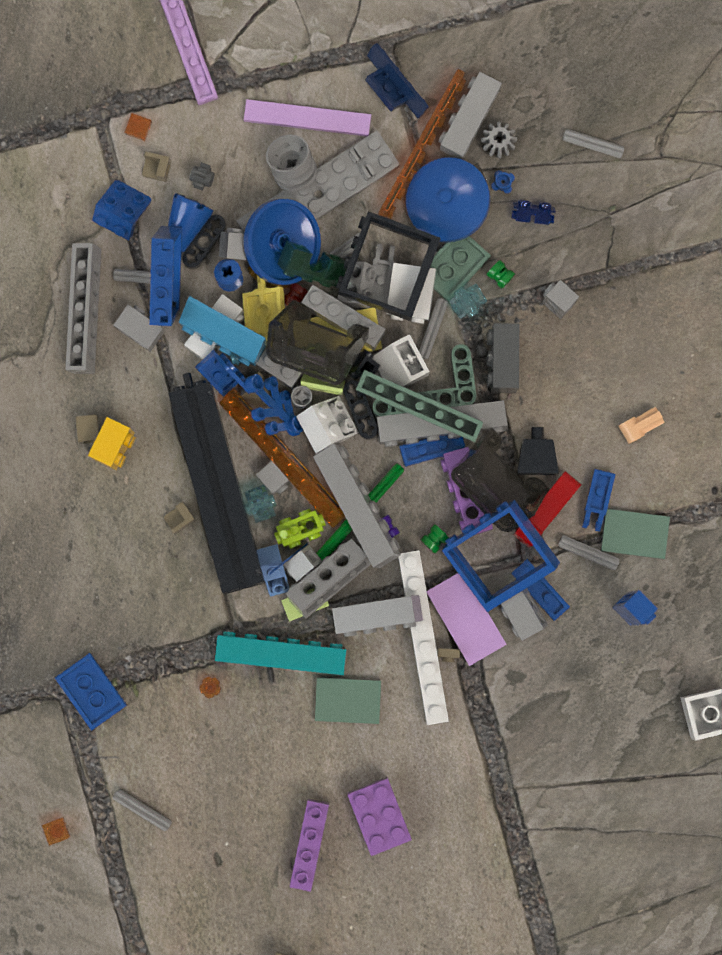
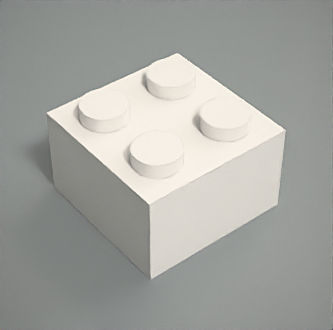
(703, 713)

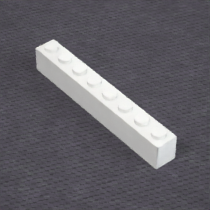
(424, 641)

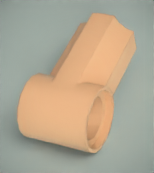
(637, 427)

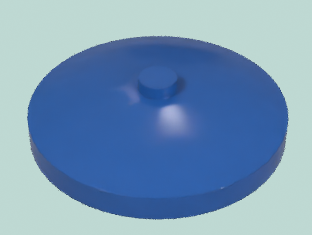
(448, 199)
(270, 229)

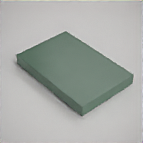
(457, 265)
(635, 534)
(348, 700)

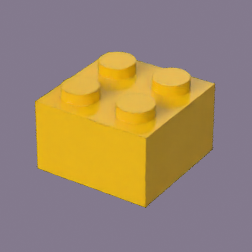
(112, 444)

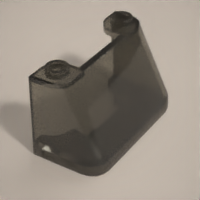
(313, 347)
(491, 481)

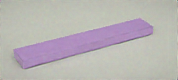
(189, 51)
(307, 118)

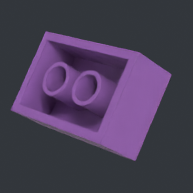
(379, 816)

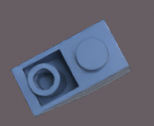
(269, 559)

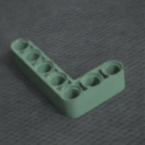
(453, 393)

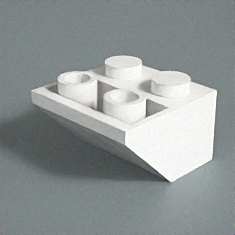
(401, 362)
(327, 424)

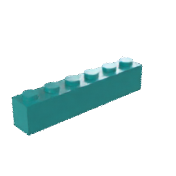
(280, 654)

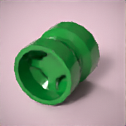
(500, 274)
(434, 539)

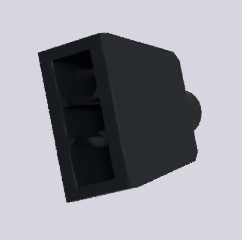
(537, 455)

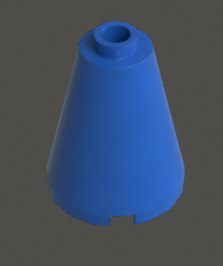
(188, 215)

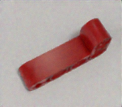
(551, 505)

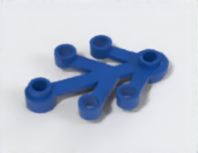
(290, 422)

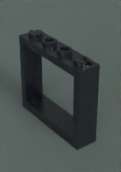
(404, 230)

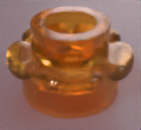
(215, 687)

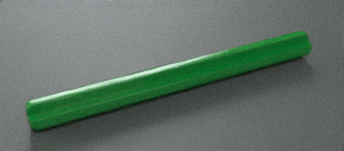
(378, 491)

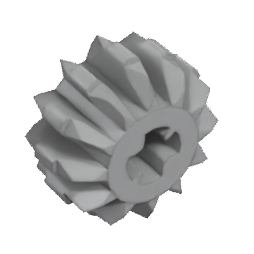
(506, 137)

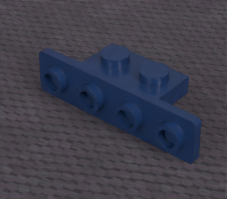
(392, 85)

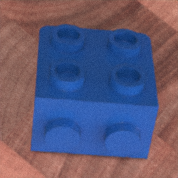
(120, 209)
(221, 372)

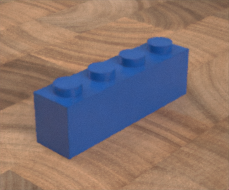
(635, 608)

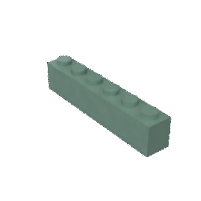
(419, 406)

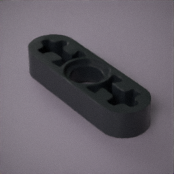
(190, 251)
(372, 423)

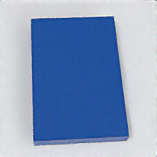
(91, 691)

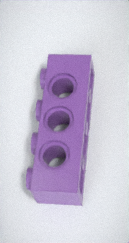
(461, 504)
(309, 845)

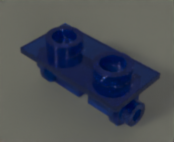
(526, 209)

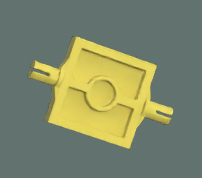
(262, 307)

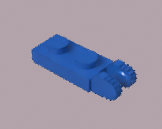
(598, 497)

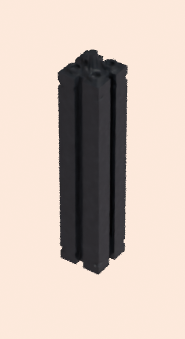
(216, 485)

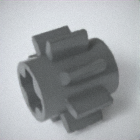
(202, 176)

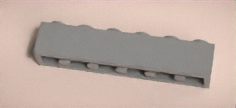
(411, 428)
(357, 505)

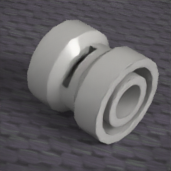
(299, 395)

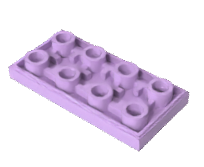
(466, 619)

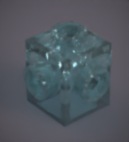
(467, 301)
(260, 508)

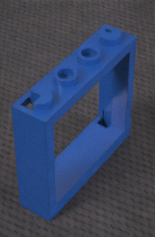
(165, 275)
(470, 577)

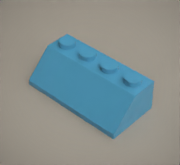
(222, 331)

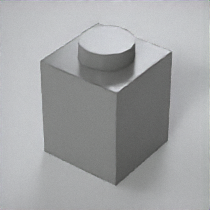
(273, 479)
(302, 563)

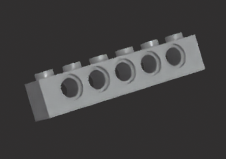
(83, 308)

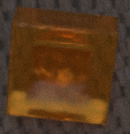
(138, 127)
(56, 831)

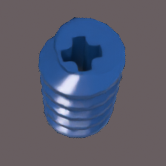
(227, 267)

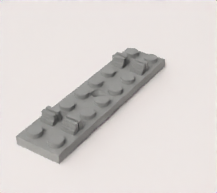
(342, 177)

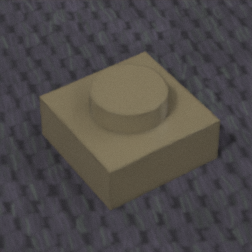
(448, 655)

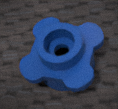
(508, 178)

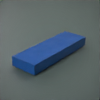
(426, 451)
(543, 593)

